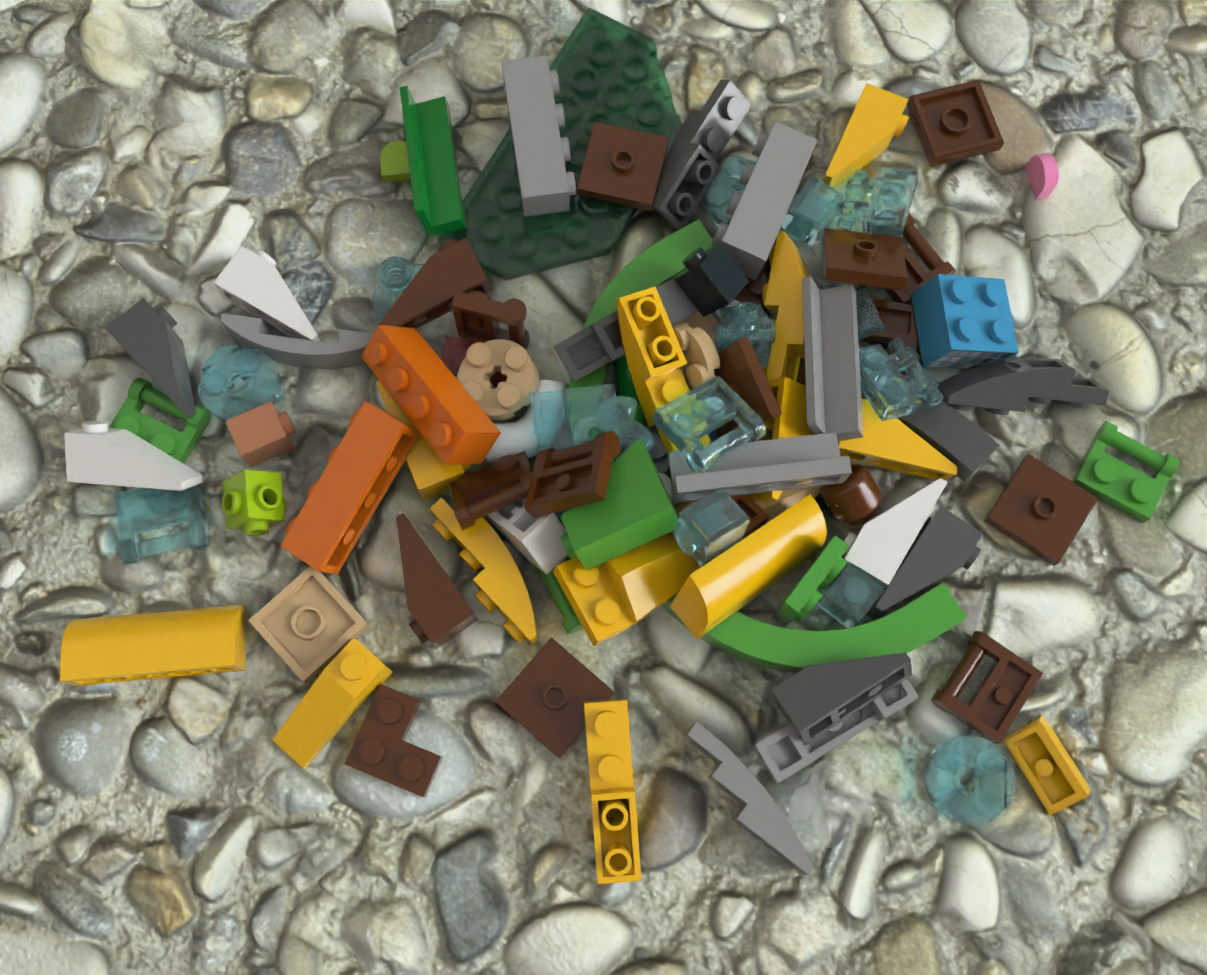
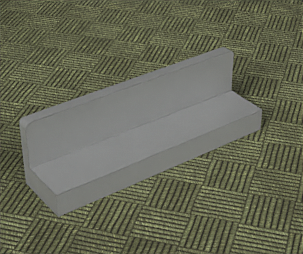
(832, 360)
(763, 468)

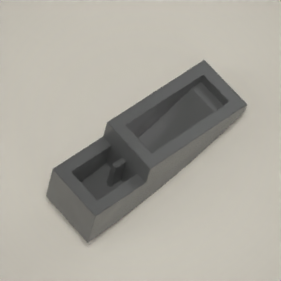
(951, 436)

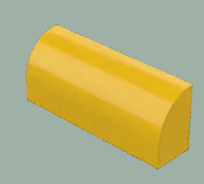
(750, 567)
(154, 645)

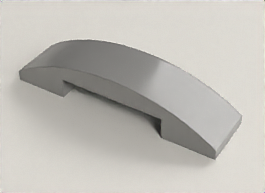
(298, 352)
(786, 754)

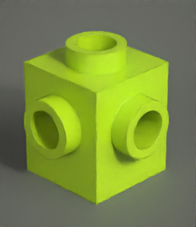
(253, 501)

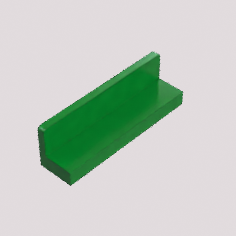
(432, 164)

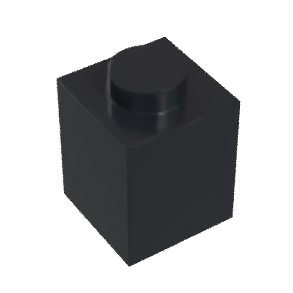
(710, 279)

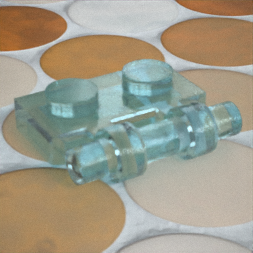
(888, 204)
(887, 388)

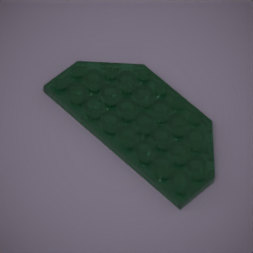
(605, 78)

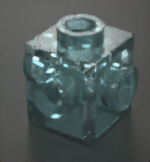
(746, 321)

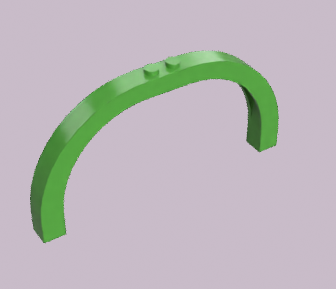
(740, 635)

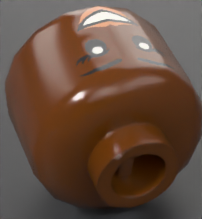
(854, 499)

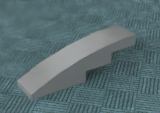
(758, 811)

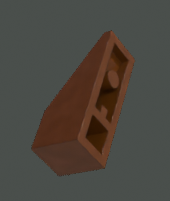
(435, 285)
(430, 593)

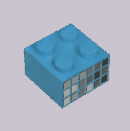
(963, 322)

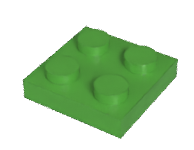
(819, 574)

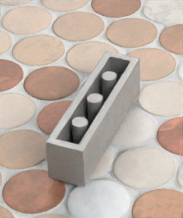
(536, 135)
(766, 197)

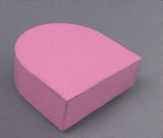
(1042, 175)

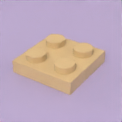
(308, 623)

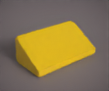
(1047, 765)

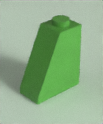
(630, 516)

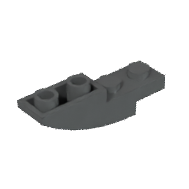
(693, 155)
(603, 340)
(1011, 383)

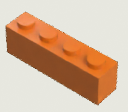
(430, 395)
(349, 488)

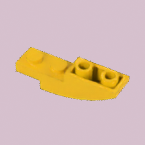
(785, 302)
(652, 355)
(500, 579)
(612, 791)

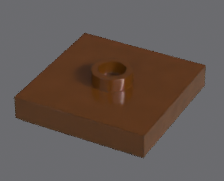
(954, 123)
(622, 166)
(863, 259)
(746, 377)
(1041, 510)
(551, 697)

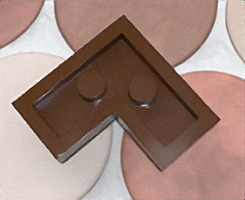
(382, 748)

